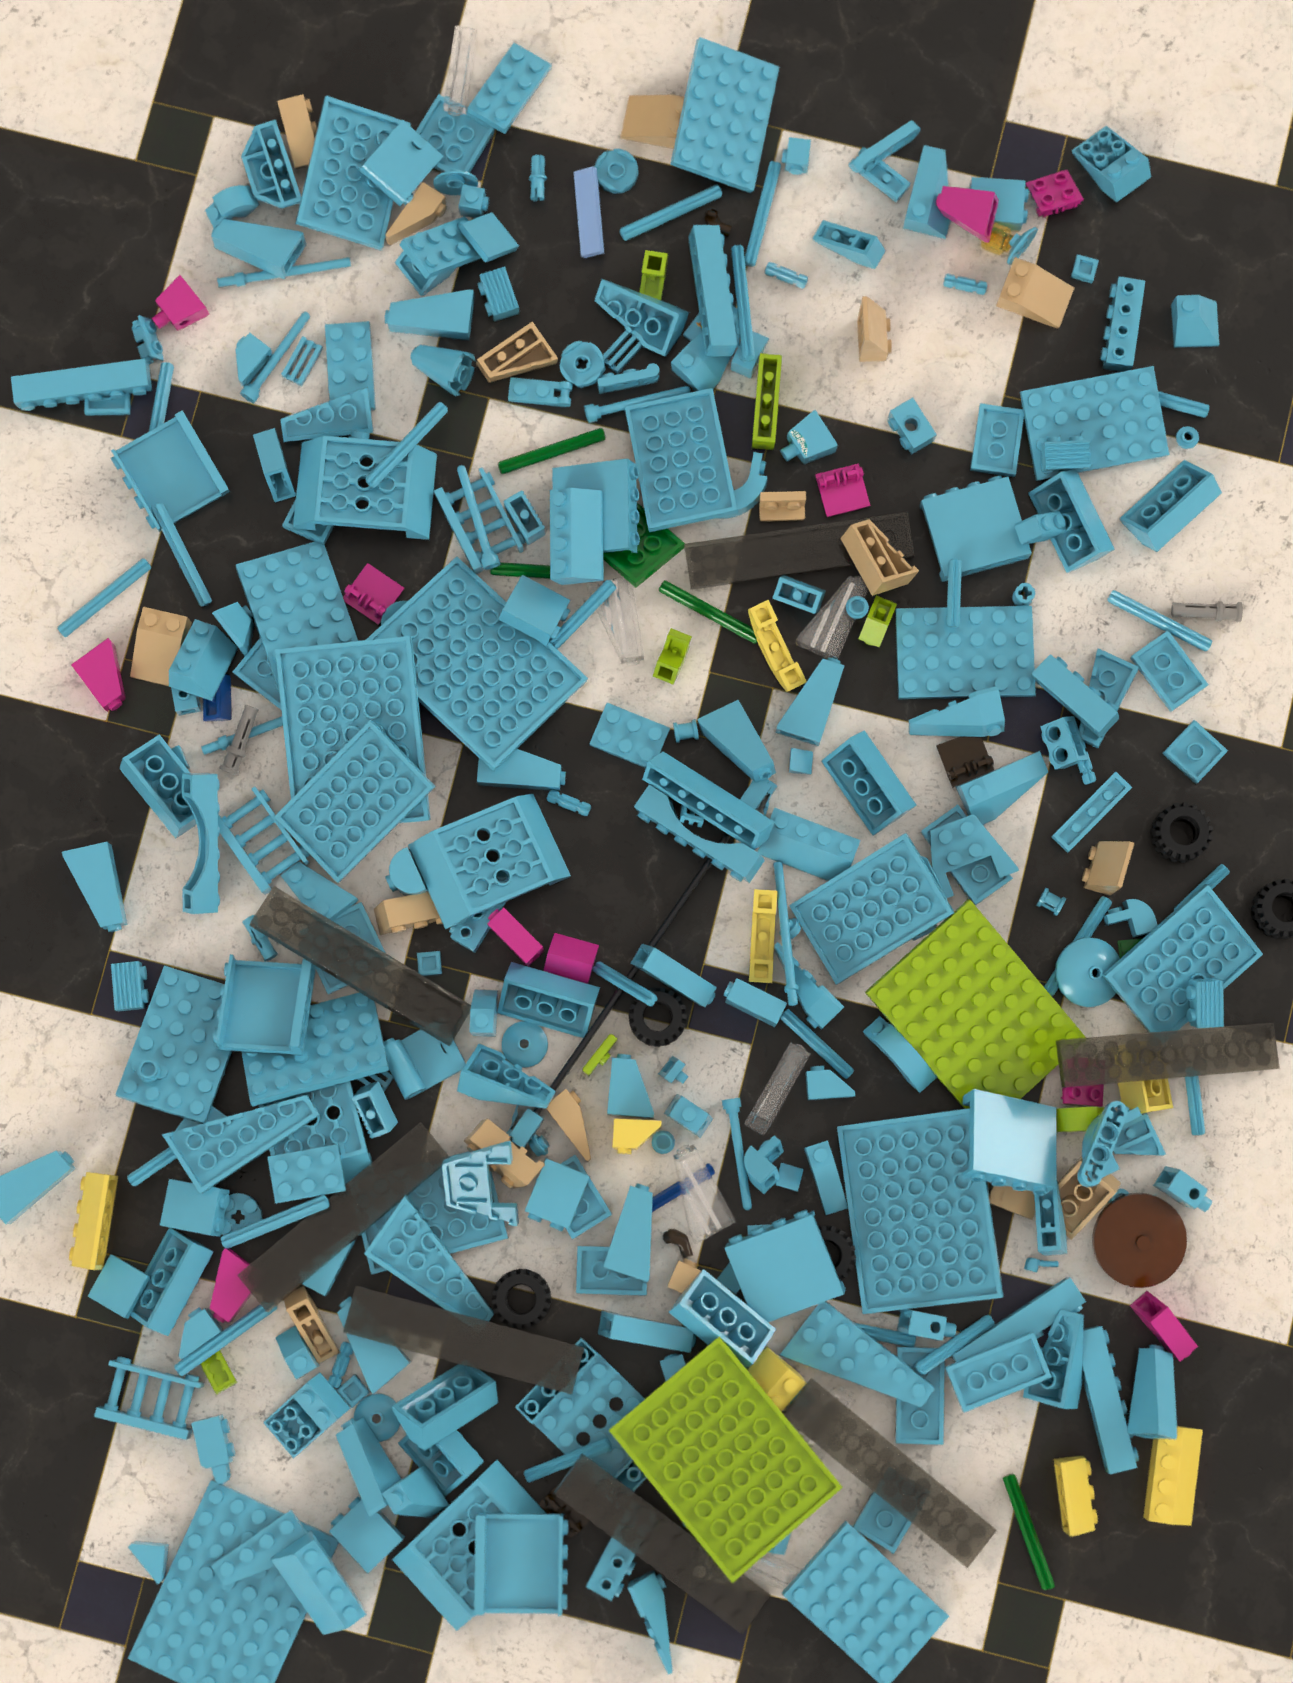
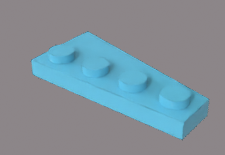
(330, 418)
(1112, 679)
(256, 1552)

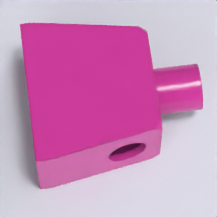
(179, 306)

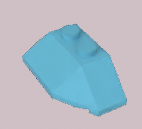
(270, 167)

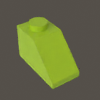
(877, 621)

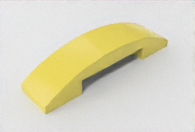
(773, 646)
(762, 936)

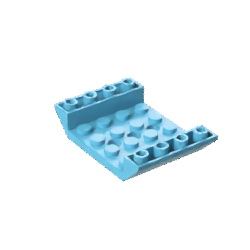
(331, 489)
(464, 879)
(344, 1130)
(566, 1415)
(442, 1562)

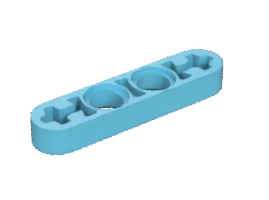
(886, 147)
(1106, 1146)

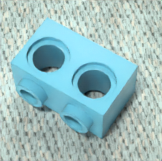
(1069, 740)

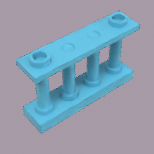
(457, 519)
(250, 860)
(133, 1415)

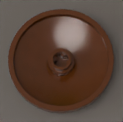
(1139, 1240)

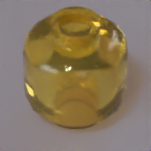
(999, 240)

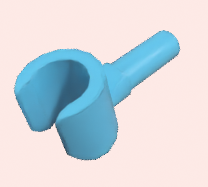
(1032, 1264)

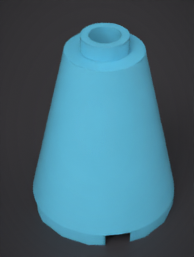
(445, 366)

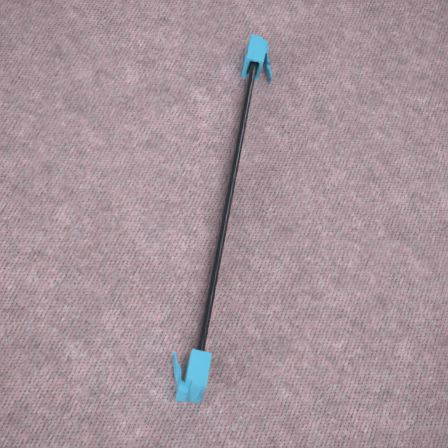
(530, 1119)

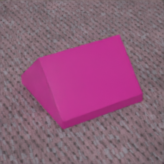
(571, 958)

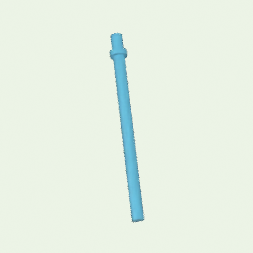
(791, 987)

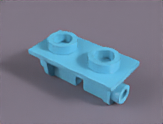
(145, 330)

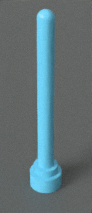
(252, 391)
(595, 412)
(489, 559)
(732, 1108)

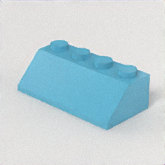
(1171, 505)
(1085, 534)
(576, 536)
(158, 779)
(868, 782)
(808, 846)
(548, 1000)
(173, 1275)
(714, 1311)
(445, 1404)
(319, 1585)

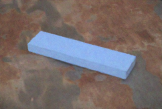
(588, 212)

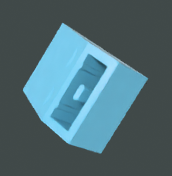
(1113, 163)
(306, 1415)

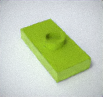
(601, 1055)
(218, 1372)

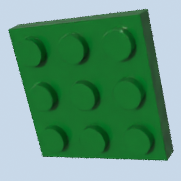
(652, 553)

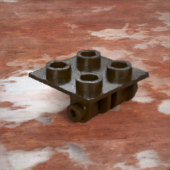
(965, 759)
(554, 1505)

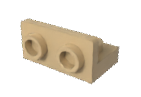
(782, 506)

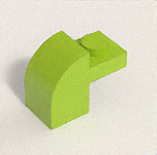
(653, 273)
(672, 656)
(1076, 1118)

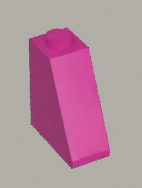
(969, 209)
(102, 675)
(515, 936)
(229, 1291)
(1164, 1325)

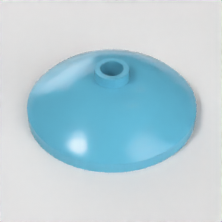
(1075, 970)

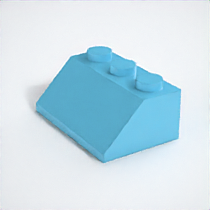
(202, 660)
(447, 1461)

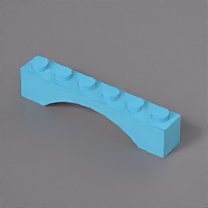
(735, 857)
(201, 890)

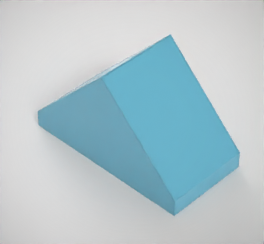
(152, 1557)

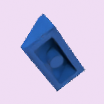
(220, 707)

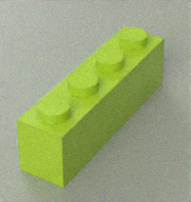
(766, 401)

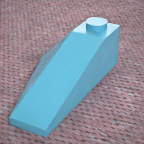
(922, 211)
(648, 318)
(698, 369)
(974, 717)
(997, 790)
(816, 1001)
(494, 1079)
(1064, 1360)
(650, 1602)

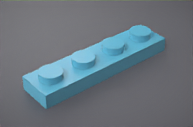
(1091, 812)

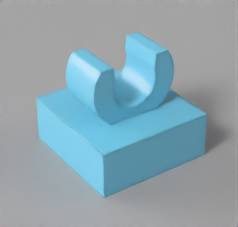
(672, 1070)

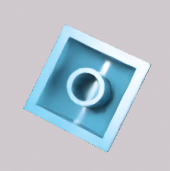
(405, 875)

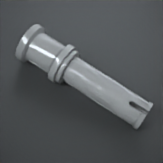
(1218, 610)
(236, 749)

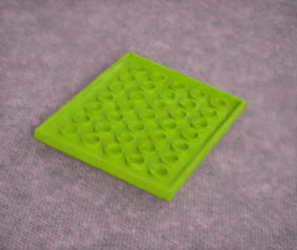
(974, 1009)
(725, 1459)

